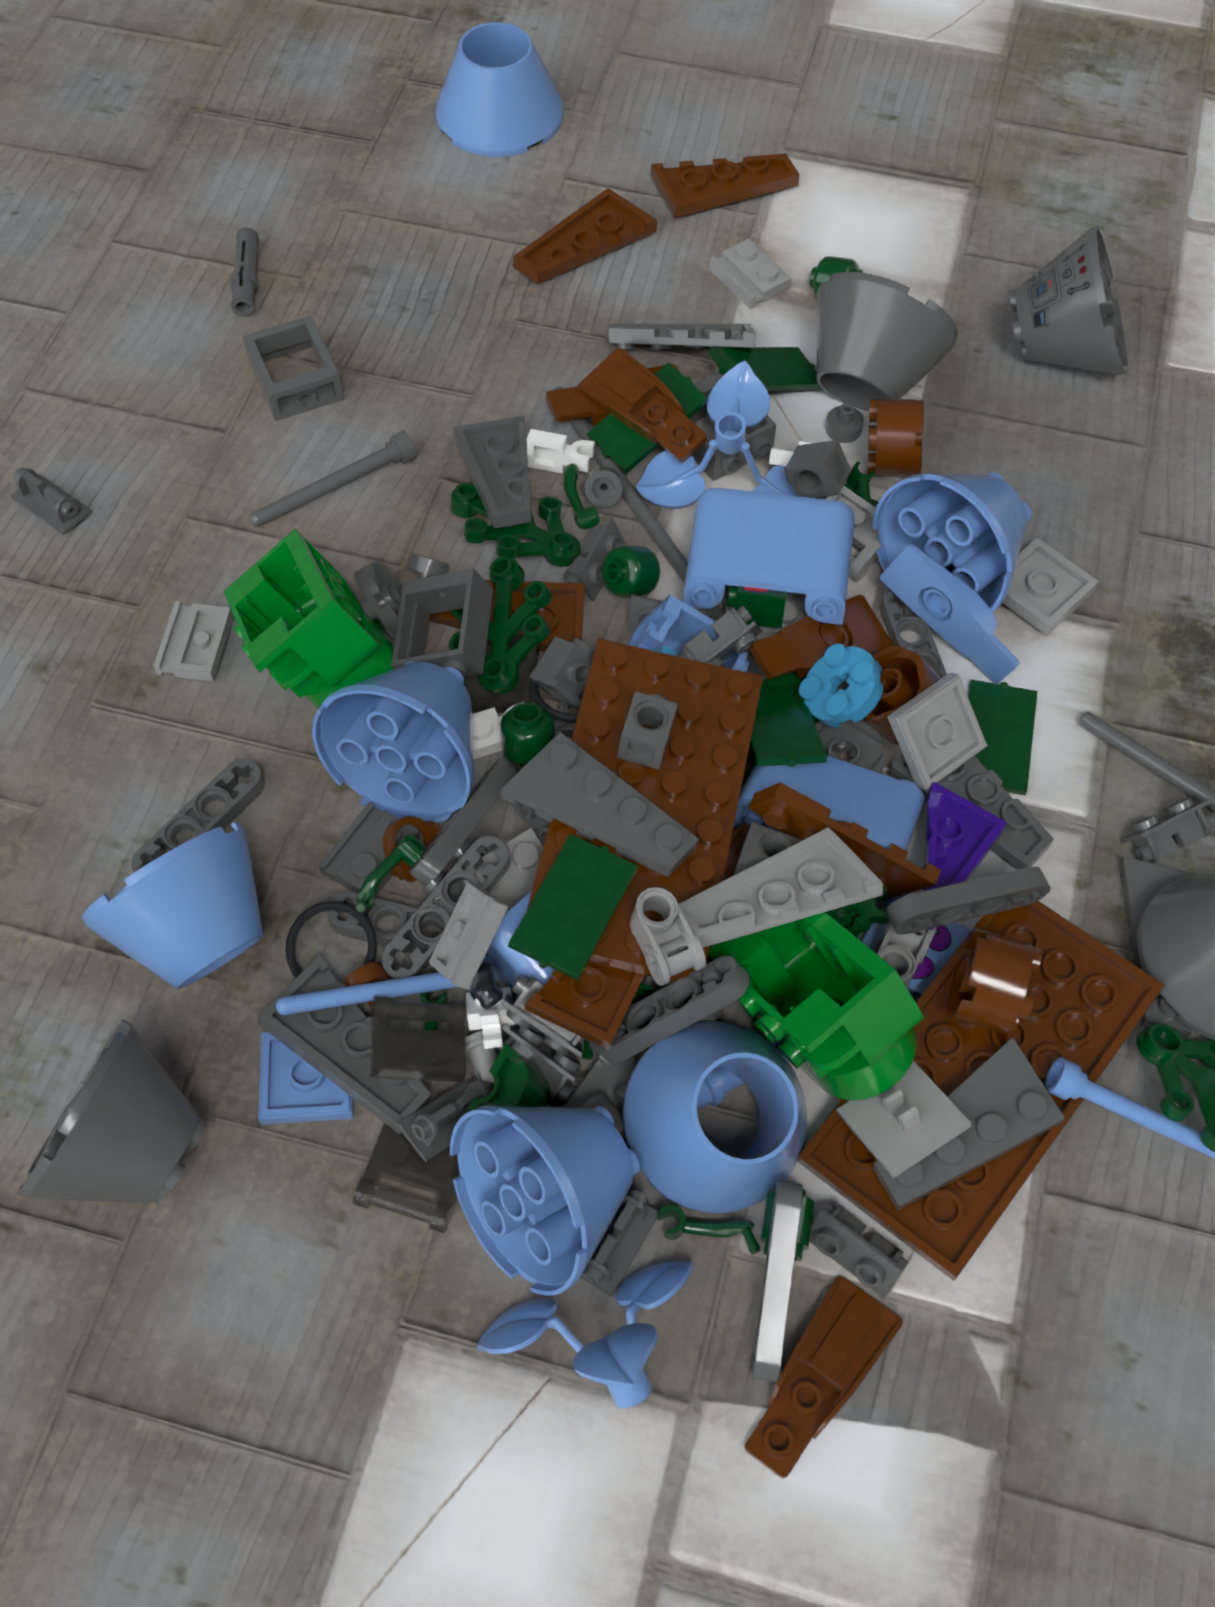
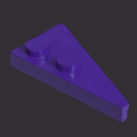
(957, 835)

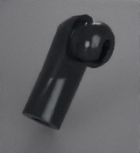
(484, 987)

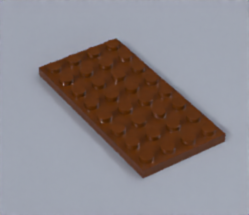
(696, 778)
(1080, 1011)

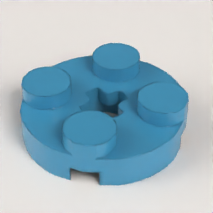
(836, 666)

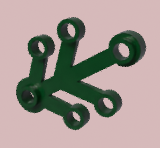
(556, 544)
(501, 668)
(1173, 1055)

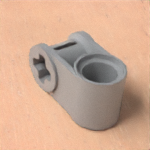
(667, 944)
(905, 950)

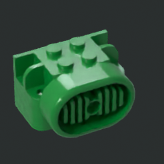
(306, 622)
(828, 1004)

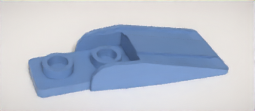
(950, 610)

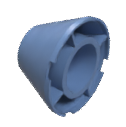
(498, 93)
(185, 908)
(665, 1126)

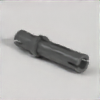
(243, 280)

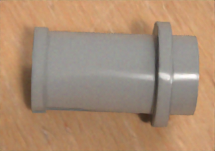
(480, 1058)

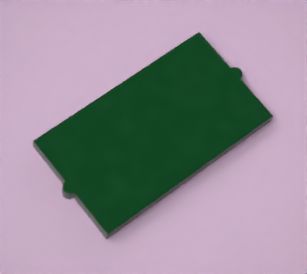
(774, 366)
(628, 447)
(1007, 725)
(785, 730)
(573, 907)

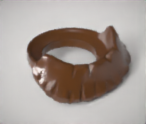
(428, 830)

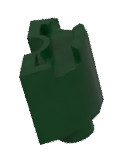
(515, 1082)

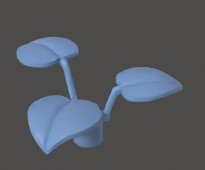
(733, 405)
(611, 1360)

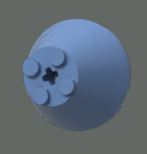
(961, 523)
(401, 740)
(541, 1187)

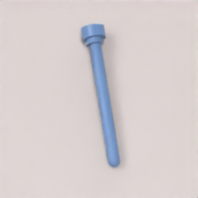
(364, 992)
(1068, 1081)

